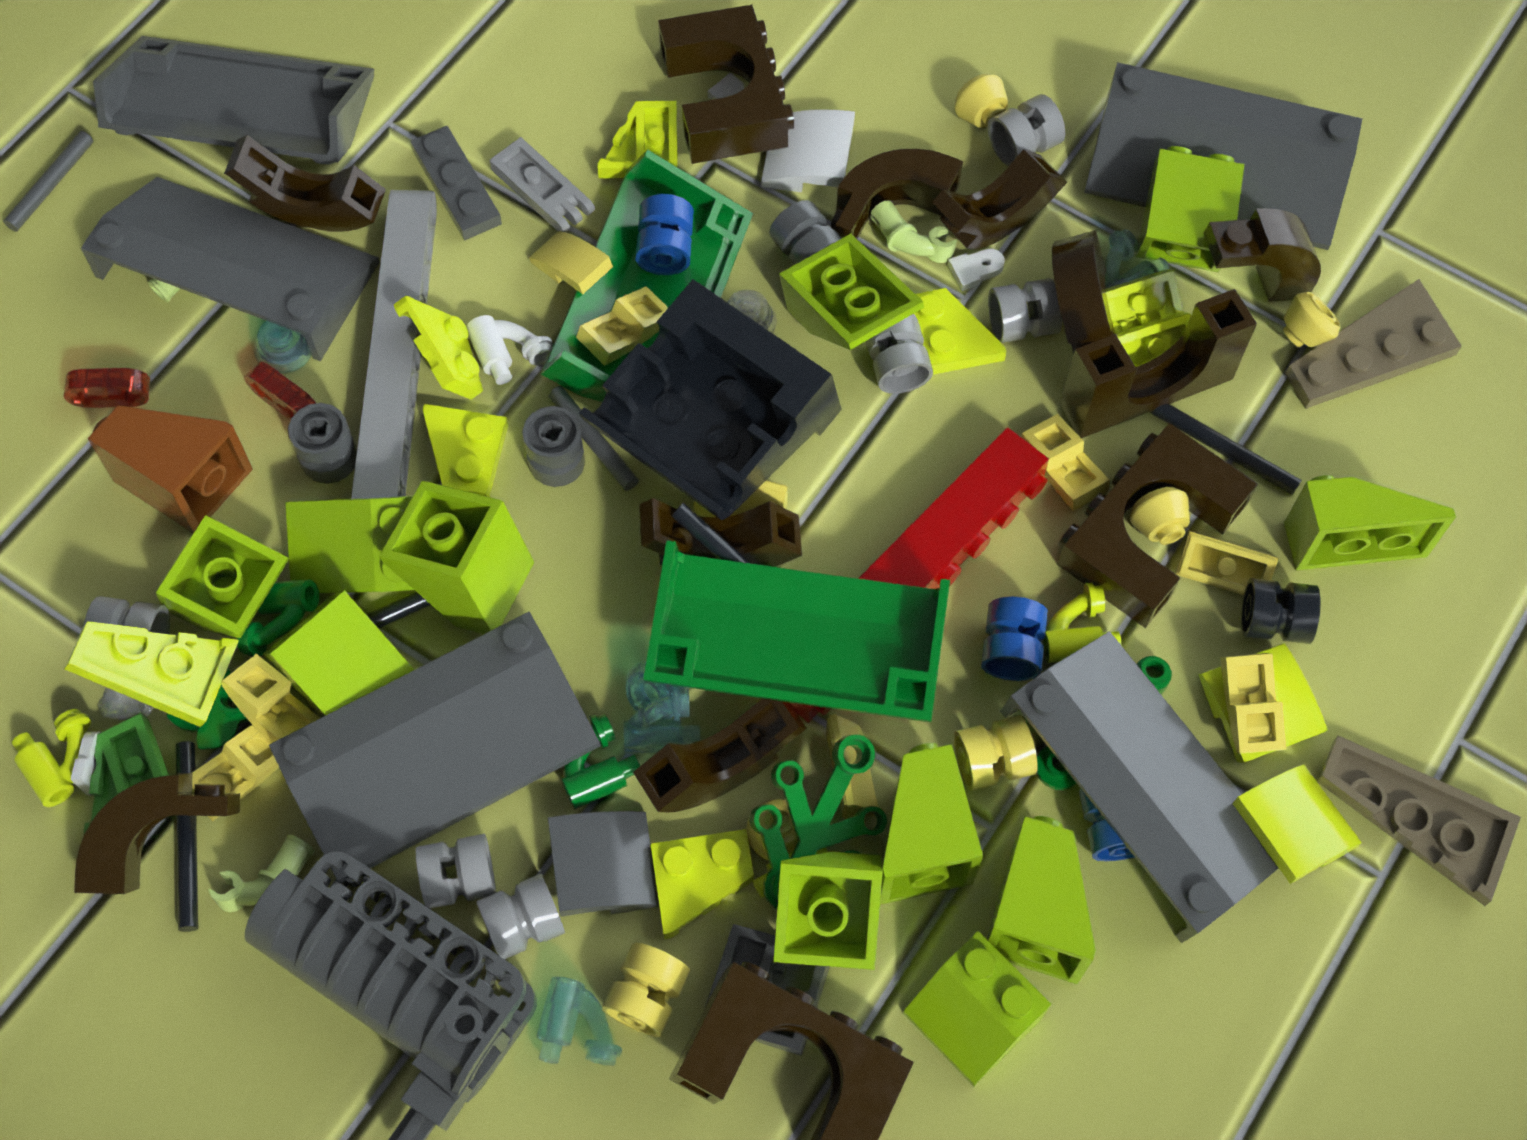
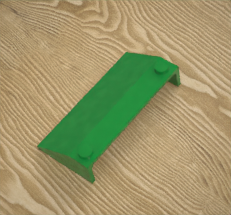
(715, 243)
(797, 636)

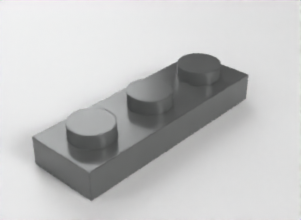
(456, 182)

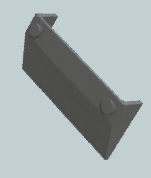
(230, 93)
(1291, 151)
(233, 259)
(435, 745)
(1147, 779)

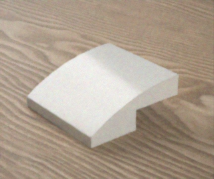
(814, 153)

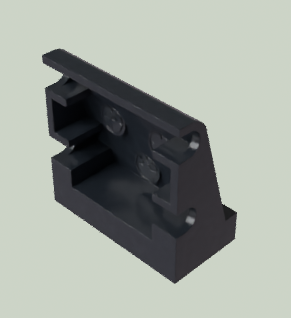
(714, 401)

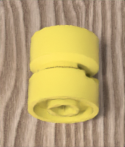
(995, 752)
(647, 986)

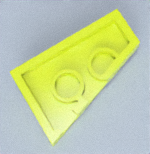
(158, 669)

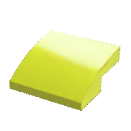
(1147, 315)
(1300, 707)
(1296, 823)

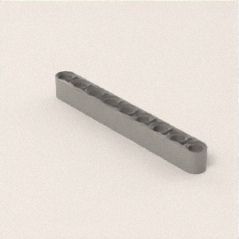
(393, 355)

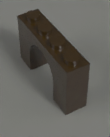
(733, 43)
(1109, 389)
(1103, 550)
(745, 1004)

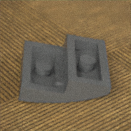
(603, 862)
(758, 949)

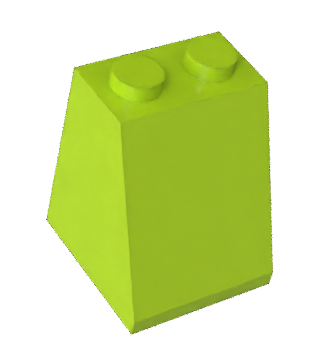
(1182, 201)
(460, 555)
(336, 655)
(931, 828)
(1043, 904)

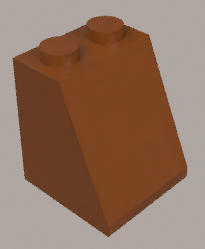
(172, 460)

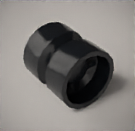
(1285, 611)

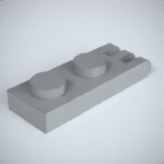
(541, 185)

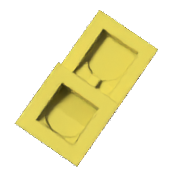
(571, 260)
(619, 331)
(1068, 467)
(266, 699)
(1252, 704)
(240, 766)

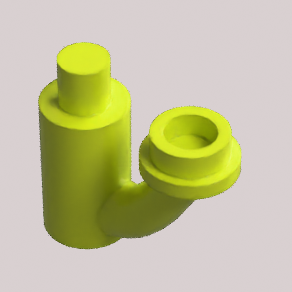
(1063, 642)
(40, 768)

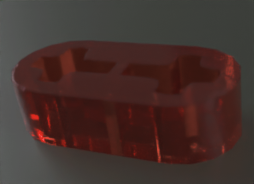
(107, 387)
(277, 390)

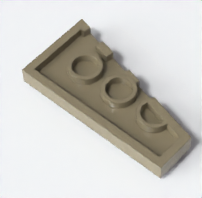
(1382, 344)
(1433, 820)

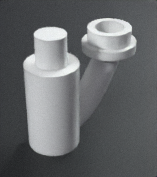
(492, 352)

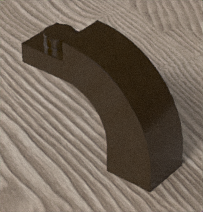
(895, 176)
(303, 198)
(1003, 205)
(1273, 242)
(1081, 289)
(762, 535)
(704, 770)
(115, 838)

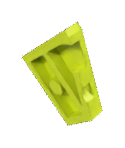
(648, 126)
(954, 334)
(444, 346)
(466, 446)
(698, 874)

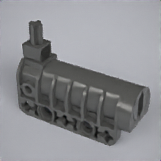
(392, 985)

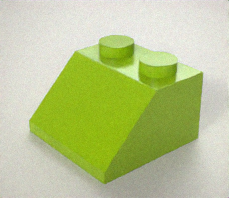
(220, 579)
(829, 910)
(976, 1008)

